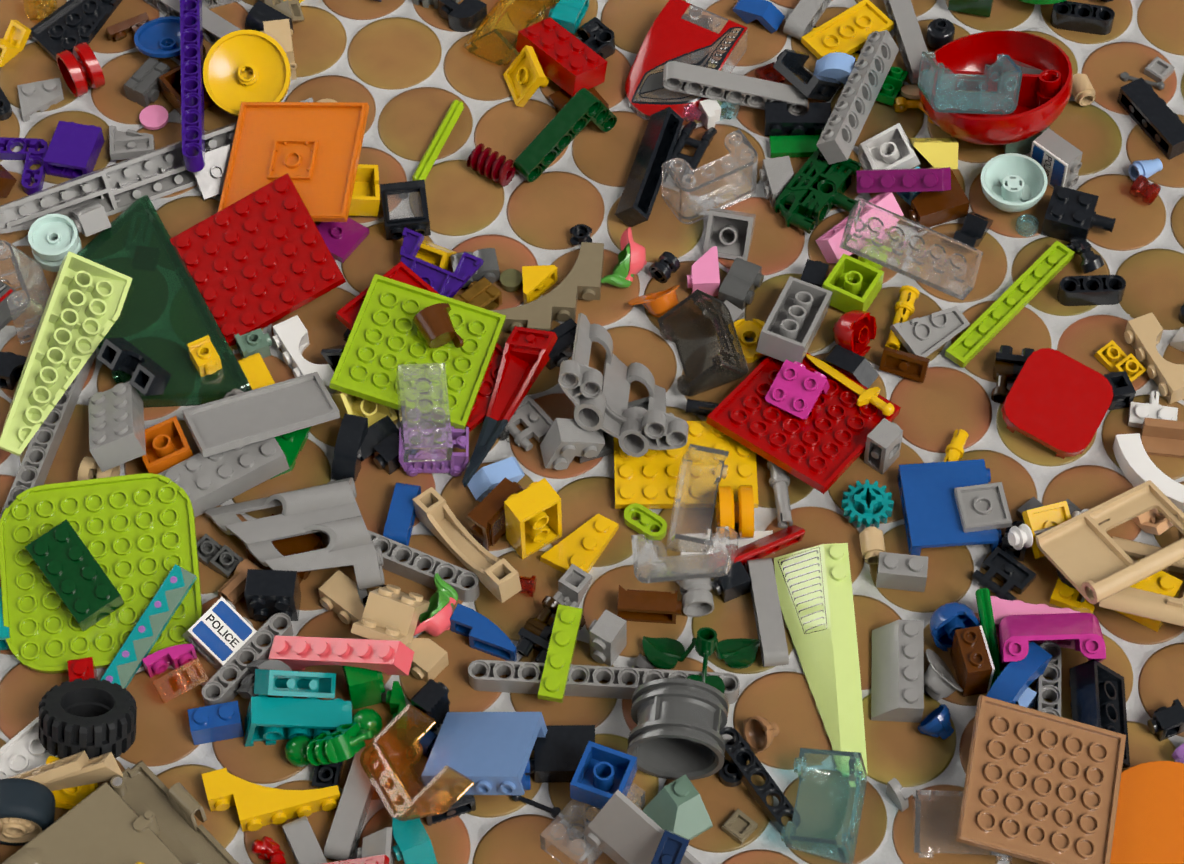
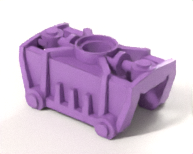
(454, 466)

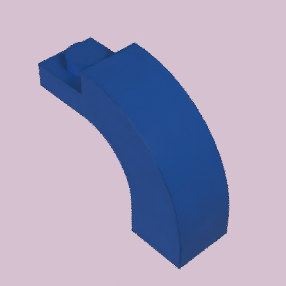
(1020, 674)

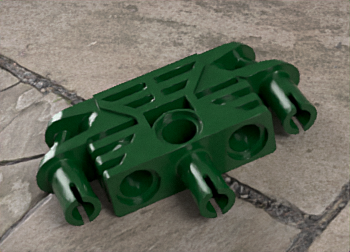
(816, 191)

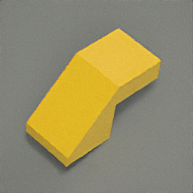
(13, 41)

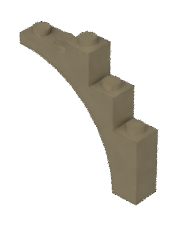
(561, 302)

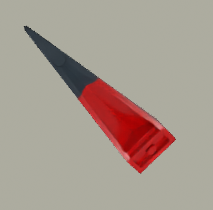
(522, 362)

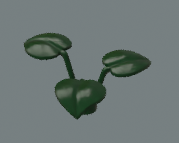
(736, 653)

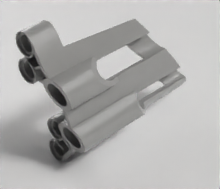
(604, 398)
(308, 511)

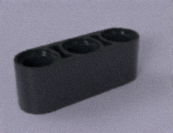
(1082, 17)
(1091, 290)

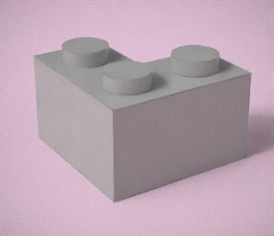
(569, 440)

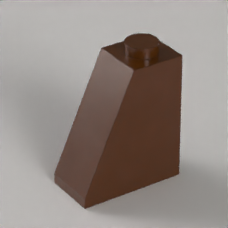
(939, 207)

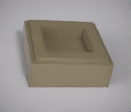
(739, 826)

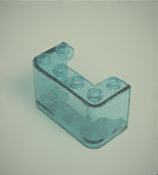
(966, 93)

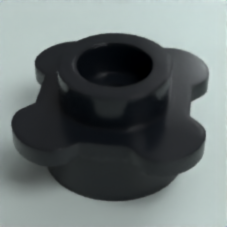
(580, 233)

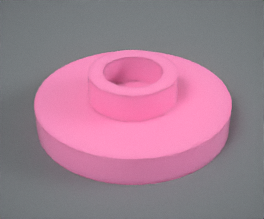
(154, 117)

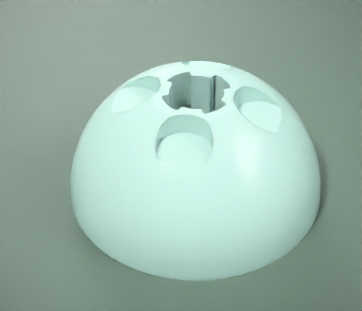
(1013, 182)

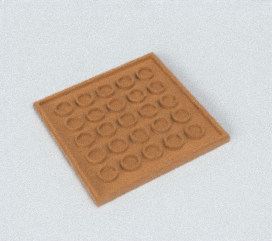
(1040, 786)

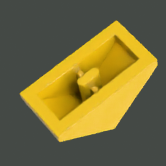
(537, 281)

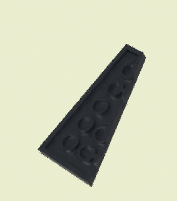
(72, 24)

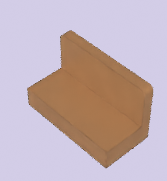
(1163, 437)

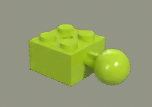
(854, 283)

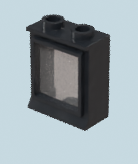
(404, 207)

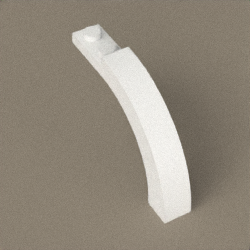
(1139, 467)

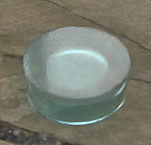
(1027, 225)

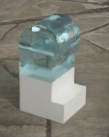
(716, 111)

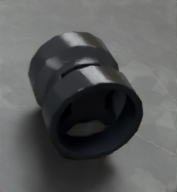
(666, 265)

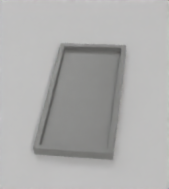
(260, 414)

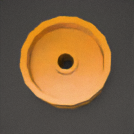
(740, 511)

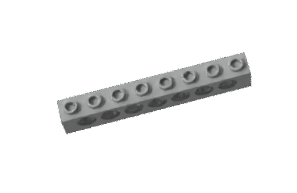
(857, 97)

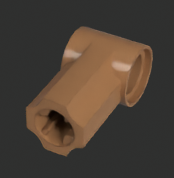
(235, 587)

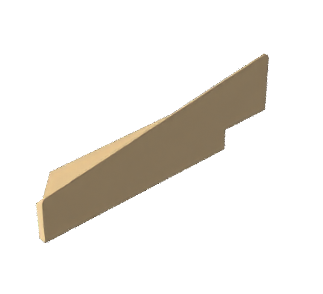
(74, 771)

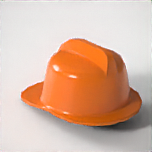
(658, 302)

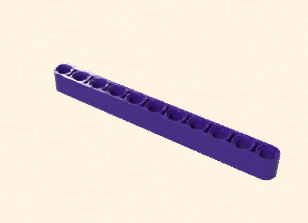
(192, 85)

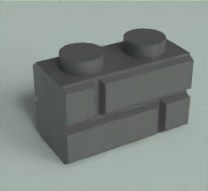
(145, 83)

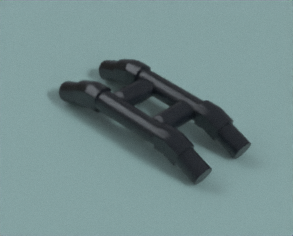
(700, 146)

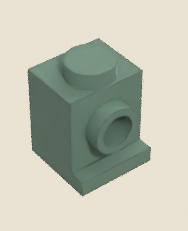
(253, 343)

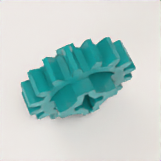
(878, 500)

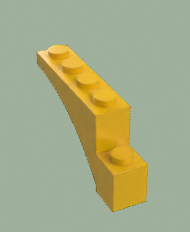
(264, 805)

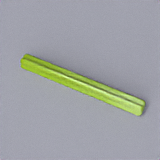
(438, 141)

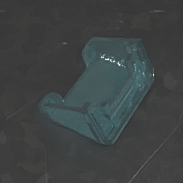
(827, 804)

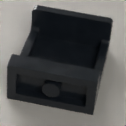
(791, 66)

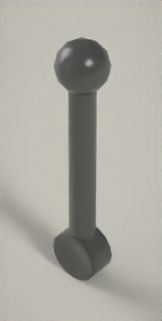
(1125, 77)

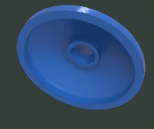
(159, 38)

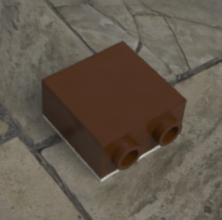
(972, 661)

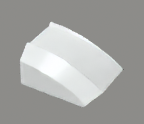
(888, 150)

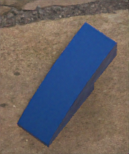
(482, 633)

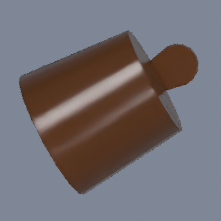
(437, 326)

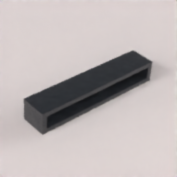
(646, 171)

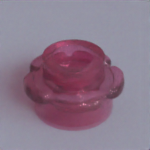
(692, 112)

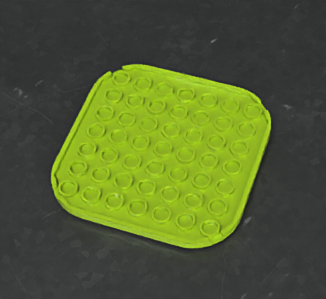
(135, 533)

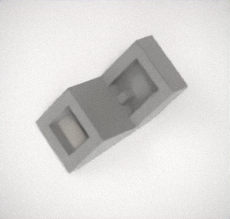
(572, 587)

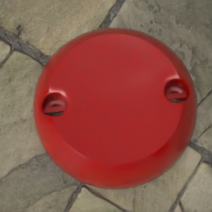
(1040, 96)

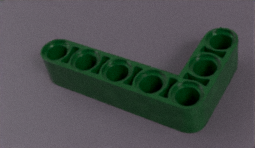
(561, 131)

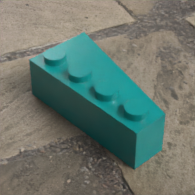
(287, 717)

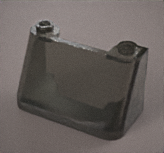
(704, 342)

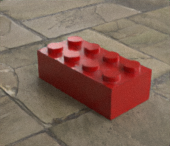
(563, 56)

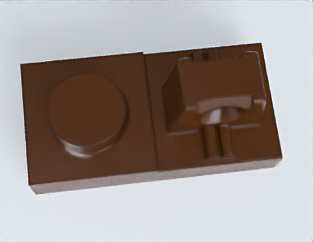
(120, 30)
(904, 364)

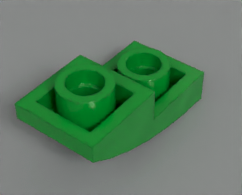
(892, 85)
(395, 699)

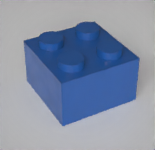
(602, 774)

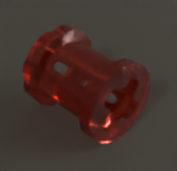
(528, 585)

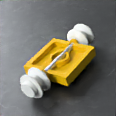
(1038, 521)

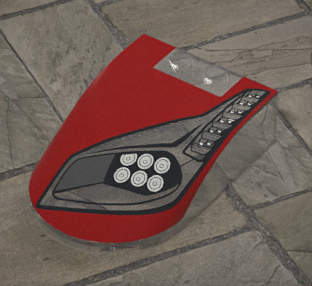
(685, 36)

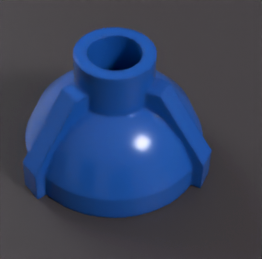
(937, 723)

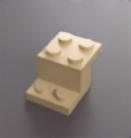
(390, 615)

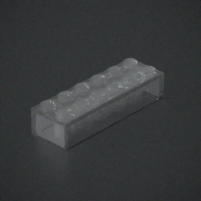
(911, 249)

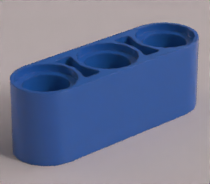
(401, 513)

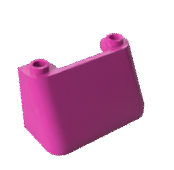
(1019, 629)

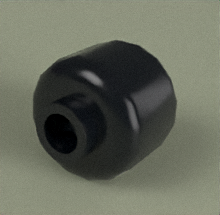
(939, 33)

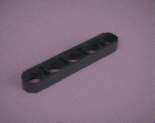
(756, 768)

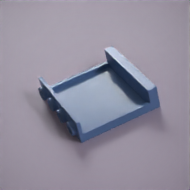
(486, 749)

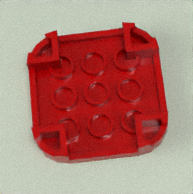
(1057, 402)

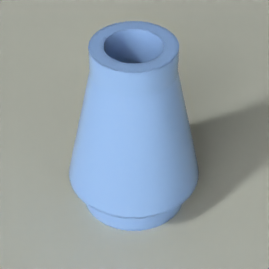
(1144, 167)

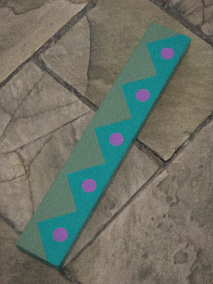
(150, 626)

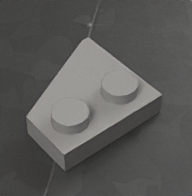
(39, 96)
(129, 143)

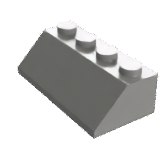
(898, 672)

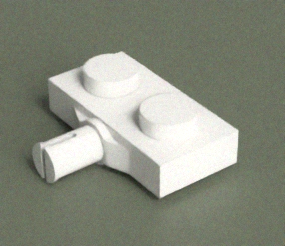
(1153, 409)

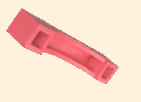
(378, 655)

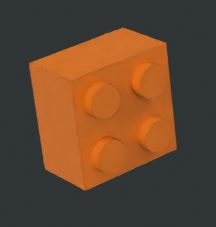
(165, 446)

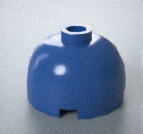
(947, 620)

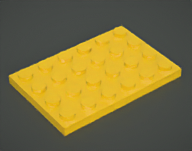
(654, 476)

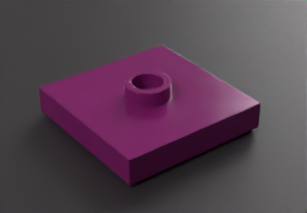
(342, 237)

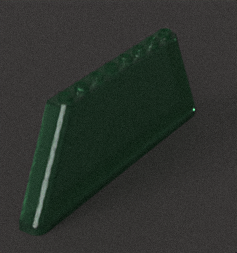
(162, 308)

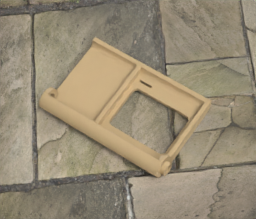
(1094, 559)

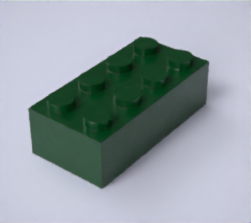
(74, 575)

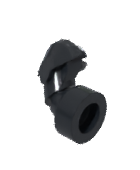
(1090, 260)

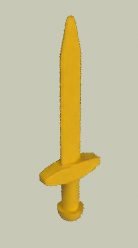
(866, 396)

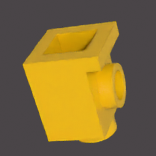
(204, 356)

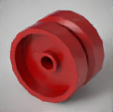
(80, 69)

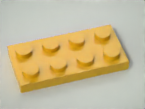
(847, 30)

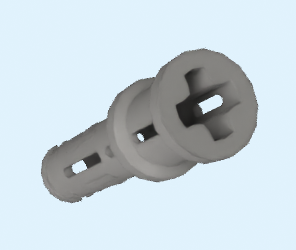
(779, 482)

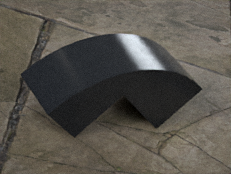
(348, 447)

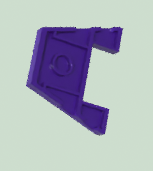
(439, 279)

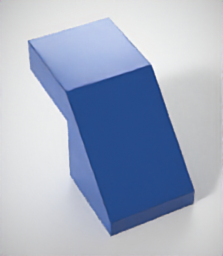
(761, 10)

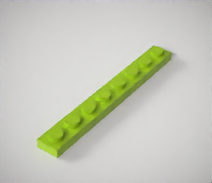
(1009, 304)

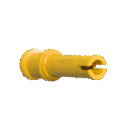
(904, 309)

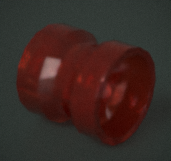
(1145, 189)

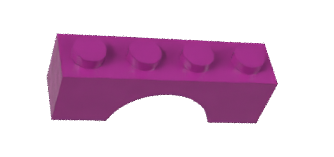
(903, 180)

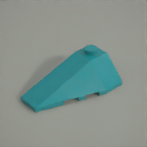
(412, 842)

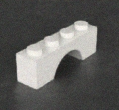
(293, 340)

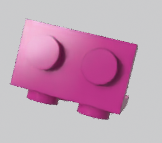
(796, 389)

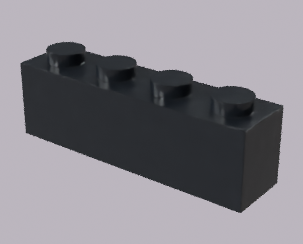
(1153, 117)

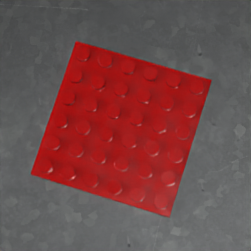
(258, 259)
(809, 449)

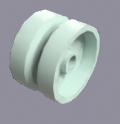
(52, 239)

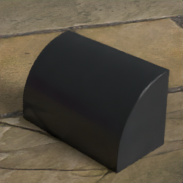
(262, 12)

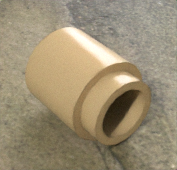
(1083, 90)
(871, 544)

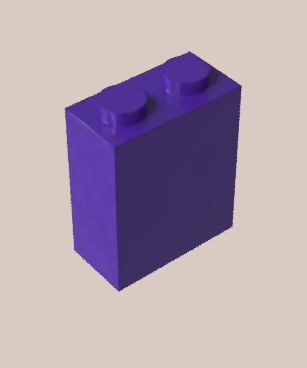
(73, 150)

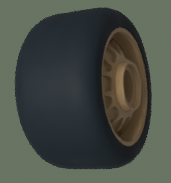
(24, 810)

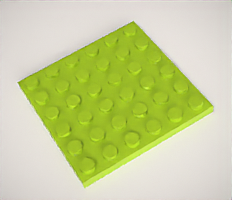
(388, 337)

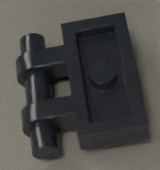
(1006, 569)

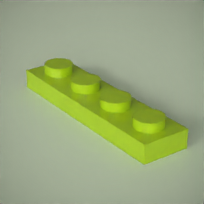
(560, 653)

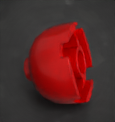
(855, 330)

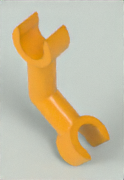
(903, 104)

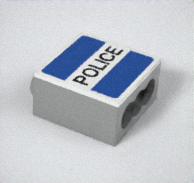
(1058, 158)
(219, 633)

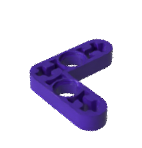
(31, 157)

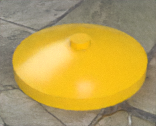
(246, 69)

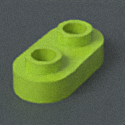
(646, 523)

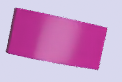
(162, 659)

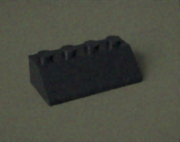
(1099, 699)

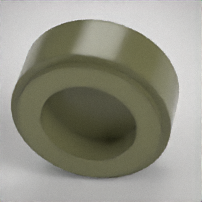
(511, 280)

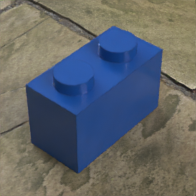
(215, 722)

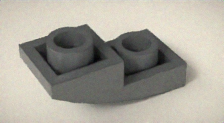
(216, 557)

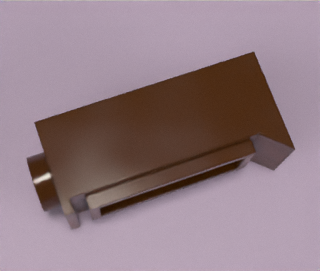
(648, 606)

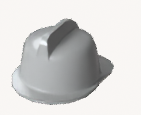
(938, 678)

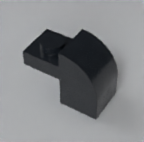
(463, 16)

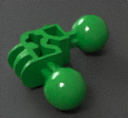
(335, 746)

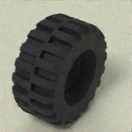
(88, 718)

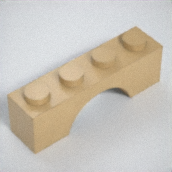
(1144, 335)

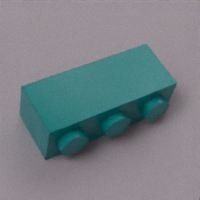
(294, 683)

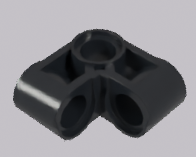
(597, 37)

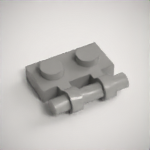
(533, 419)

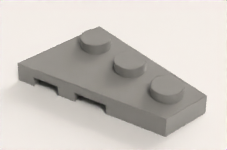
(928, 333)

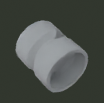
(696, 597)

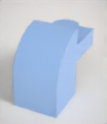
(835, 65)

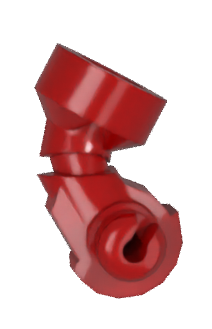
(268, 850)

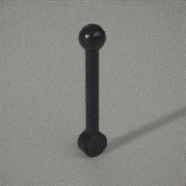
(554, 811)

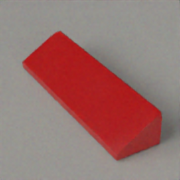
(770, 544)

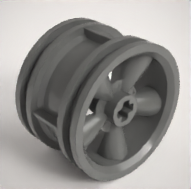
(678, 728)

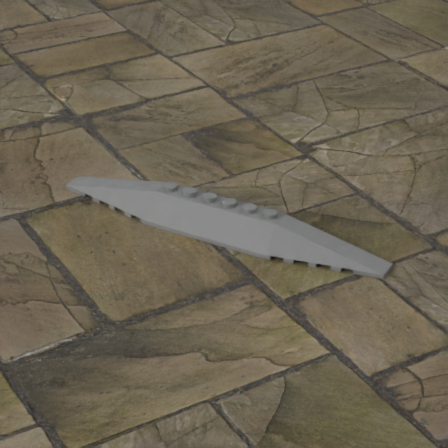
(114, 186)

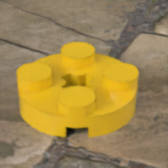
(749, 329)

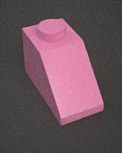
(705, 273)

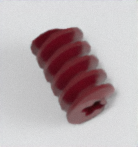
(491, 166)

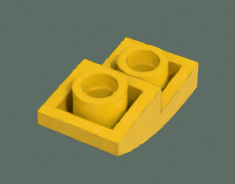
(1116, 360)

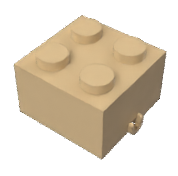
(282, 33)

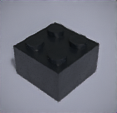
(272, 593)

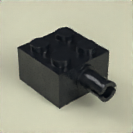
(1073, 215)

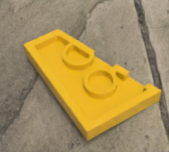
(582, 546)

